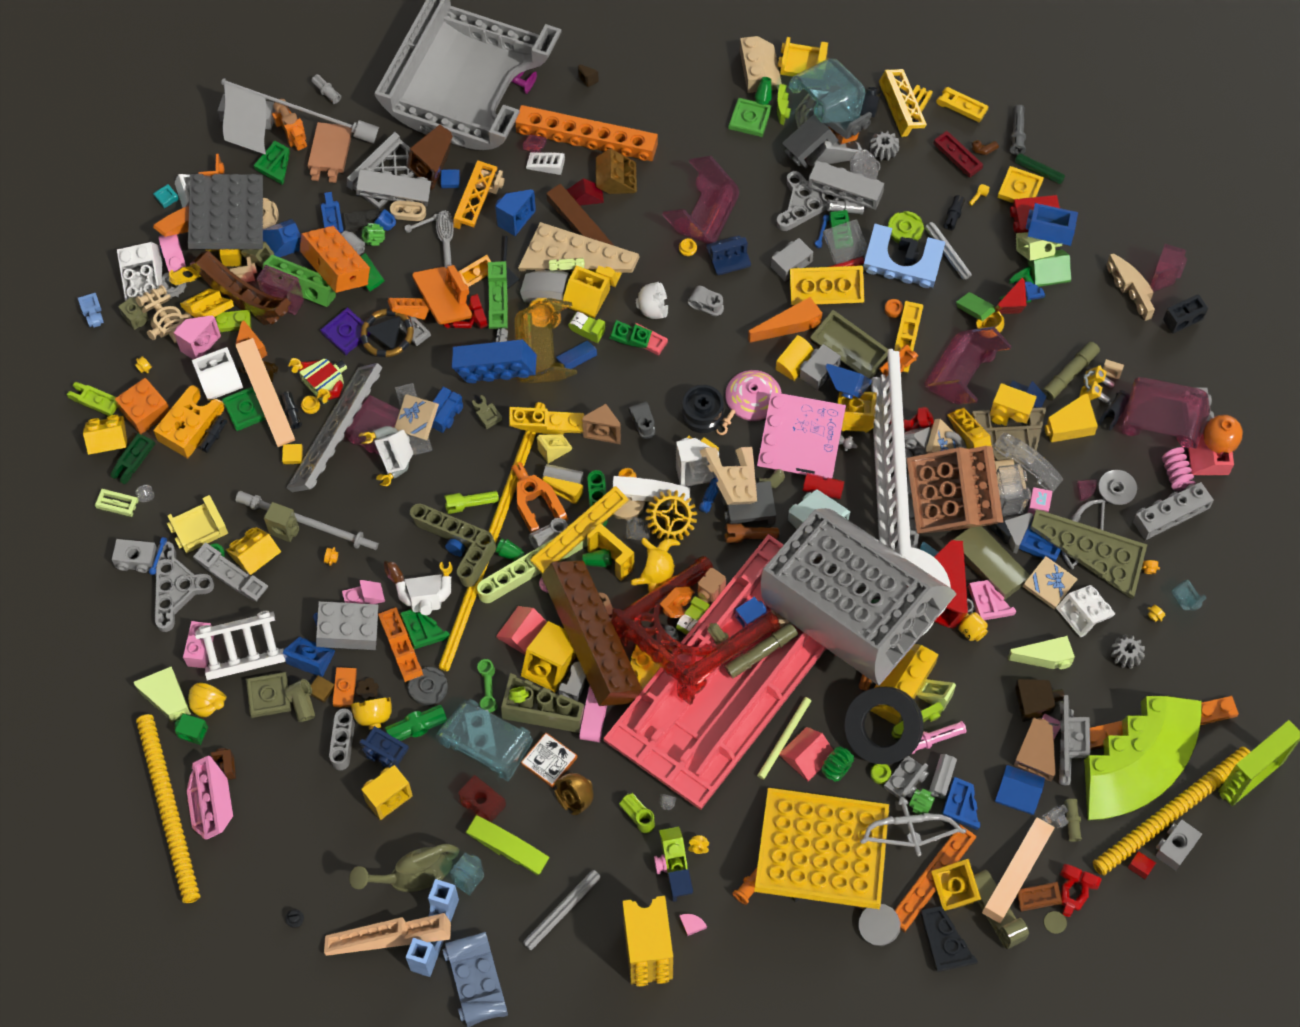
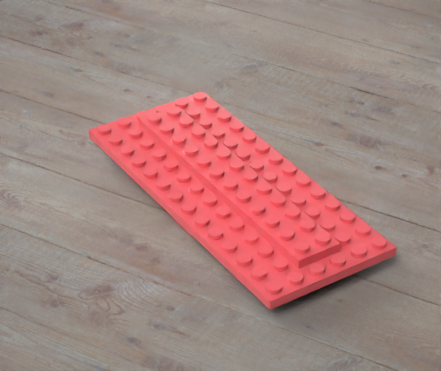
(702, 742)

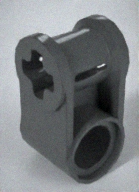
(643, 419)

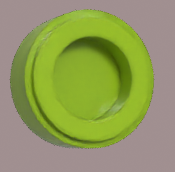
(880, 773)

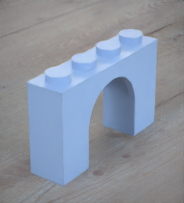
(921, 273)
(422, 954)

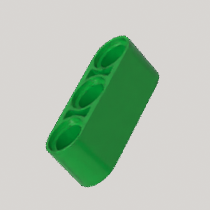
(596, 490)

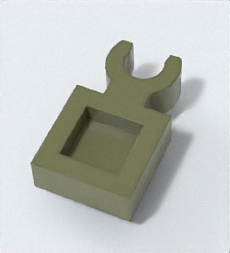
(487, 413)

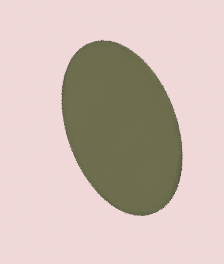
(1055, 922)

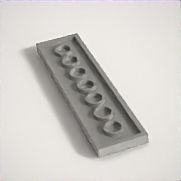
(334, 427)

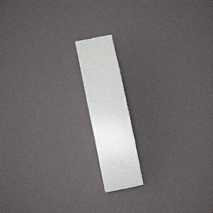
(646, 489)

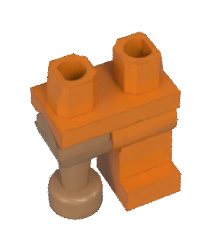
(292, 126)

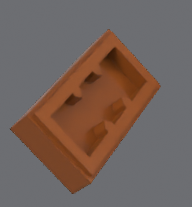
(1039, 896)

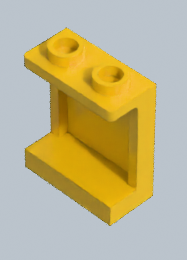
(799, 57)
(622, 555)

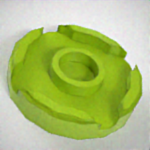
(906, 225)

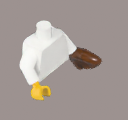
(421, 592)

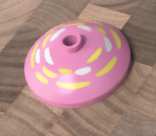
(748, 403)

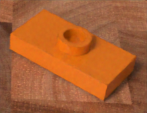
(344, 687)

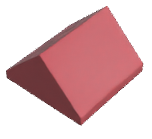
(521, 628)
(807, 753)

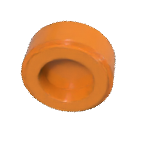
(893, 308)

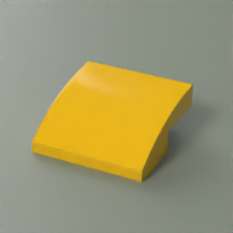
(207, 304)

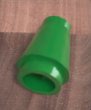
(764, 91)
(509, 550)
(598, 558)

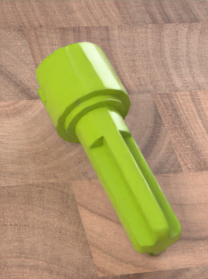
(457, 503)

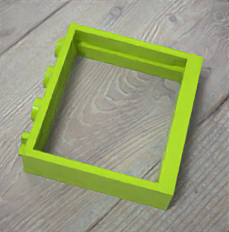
(1260, 763)

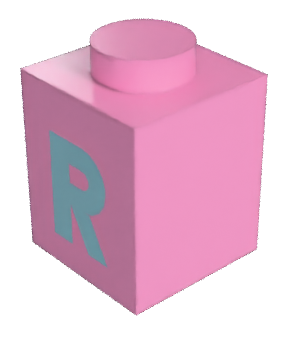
(1039, 500)

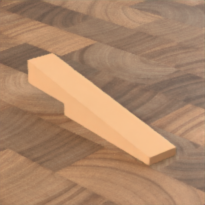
(265, 392)
(1018, 870)
(388, 934)

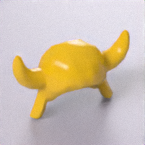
(659, 564)

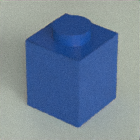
(750, 611)

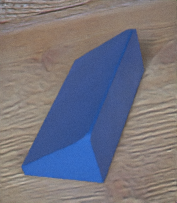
(577, 355)

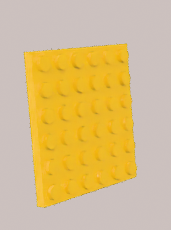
(816, 851)

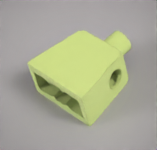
(1034, 248)

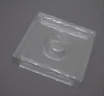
(845, 242)

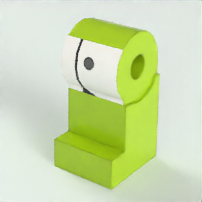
(587, 327)
(692, 615)

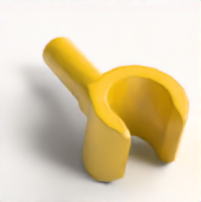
(982, 190)

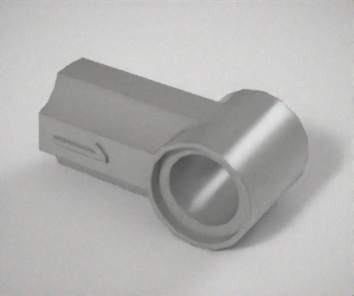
(548, 532)

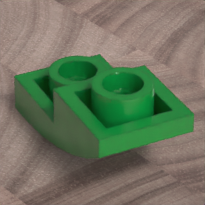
(375, 277)
(629, 335)

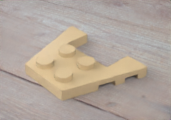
(734, 482)

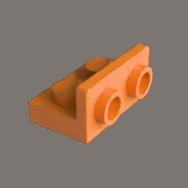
(675, 600)

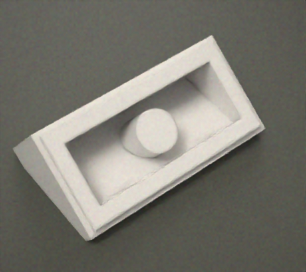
(183, 188)

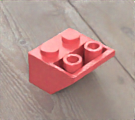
(1207, 462)

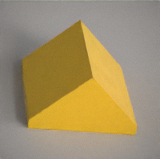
(956, 885)

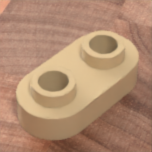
(408, 210)

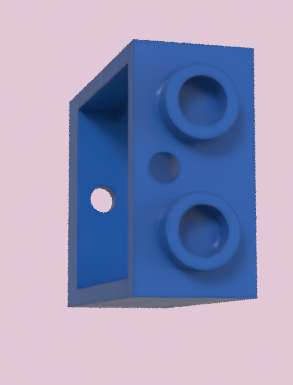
(1051, 224)

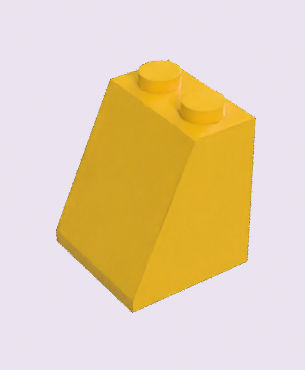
(549, 657)

